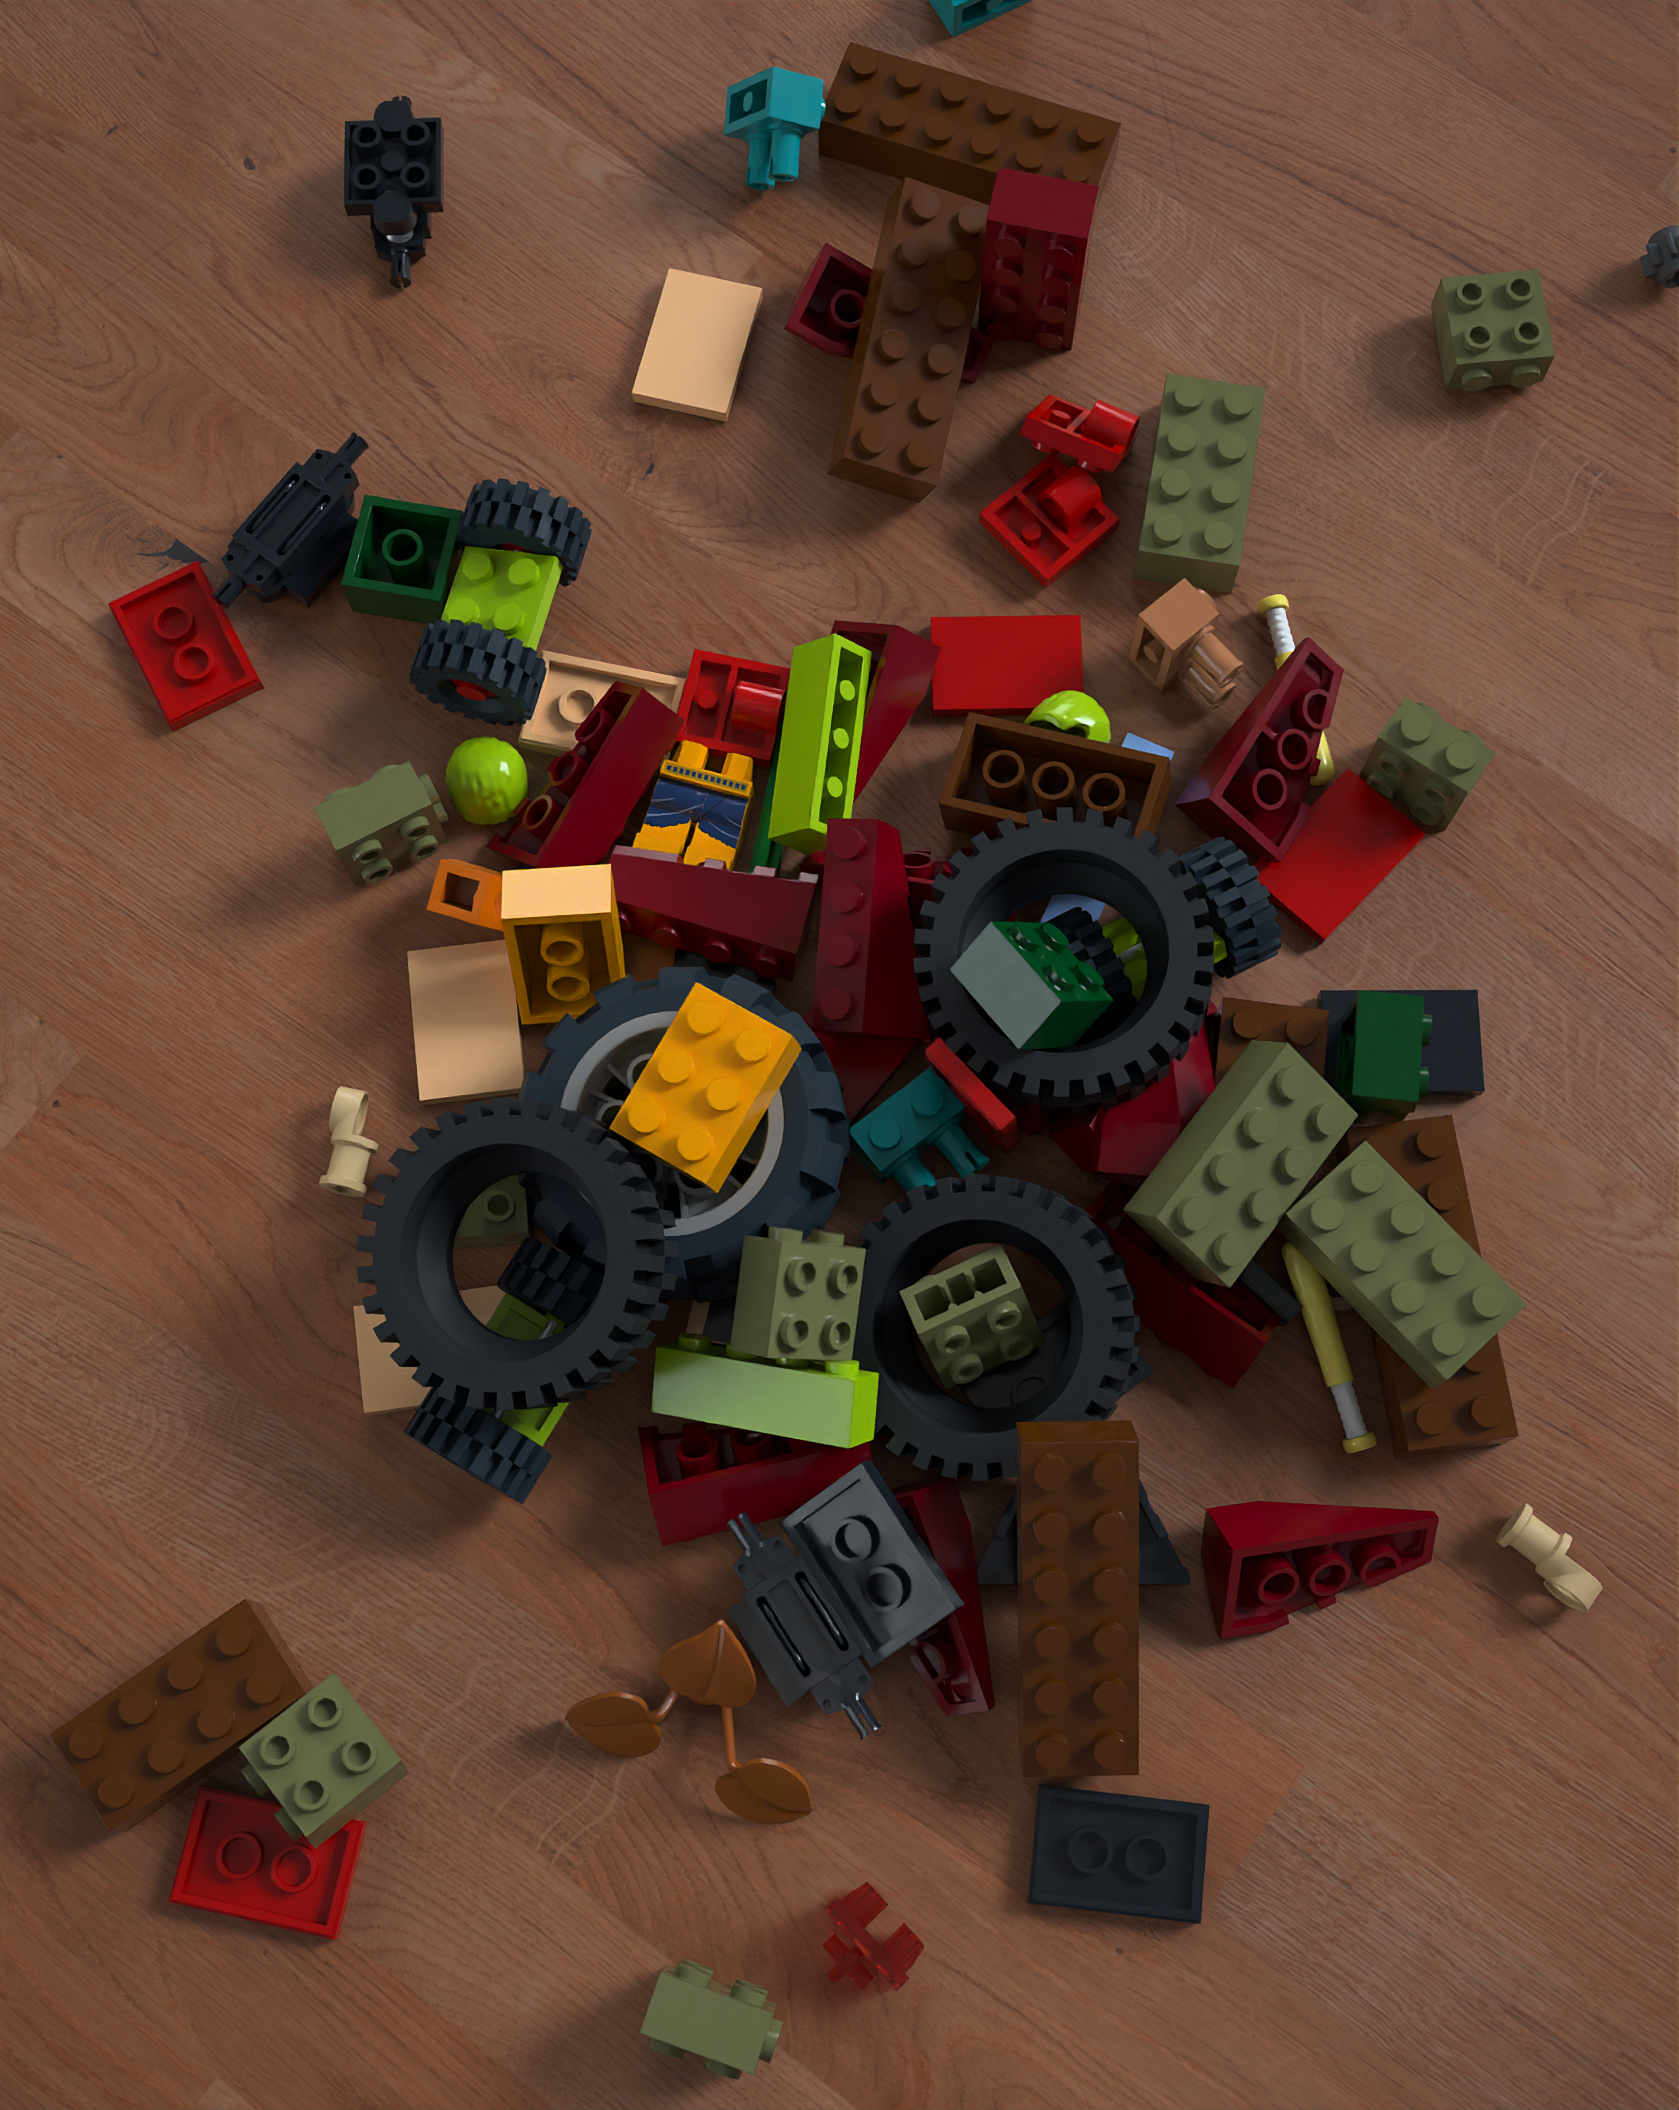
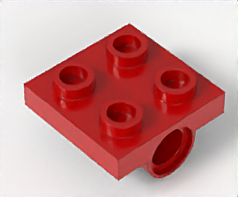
(1095, 436)
(1050, 519)
(733, 706)

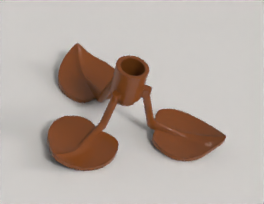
(708, 1671)

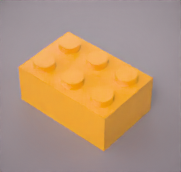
(561, 938)
(706, 1087)

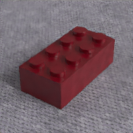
(1036, 258)

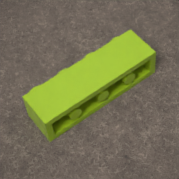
(819, 741)
(766, 1395)

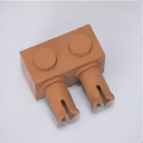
(1178, 643)

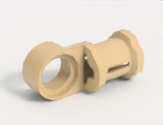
(351, 1149)
(1547, 1551)

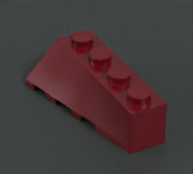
(593, 784)
(715, 911)
(866, 938)
(1203, 1320)
(711, 1476)

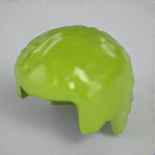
(1072, 714)
(486, 780)

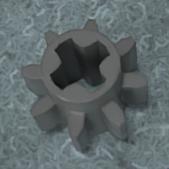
(1663, 257)

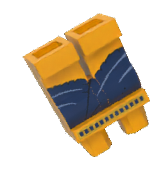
(701, 804)

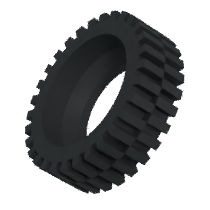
(1089, 863)
(966, 1213)
(418, 1236)

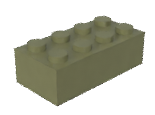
(1199, 483)
(1241, 1162)
(1400, 1265)

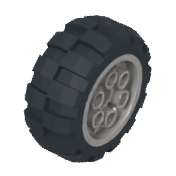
(793, 1149)

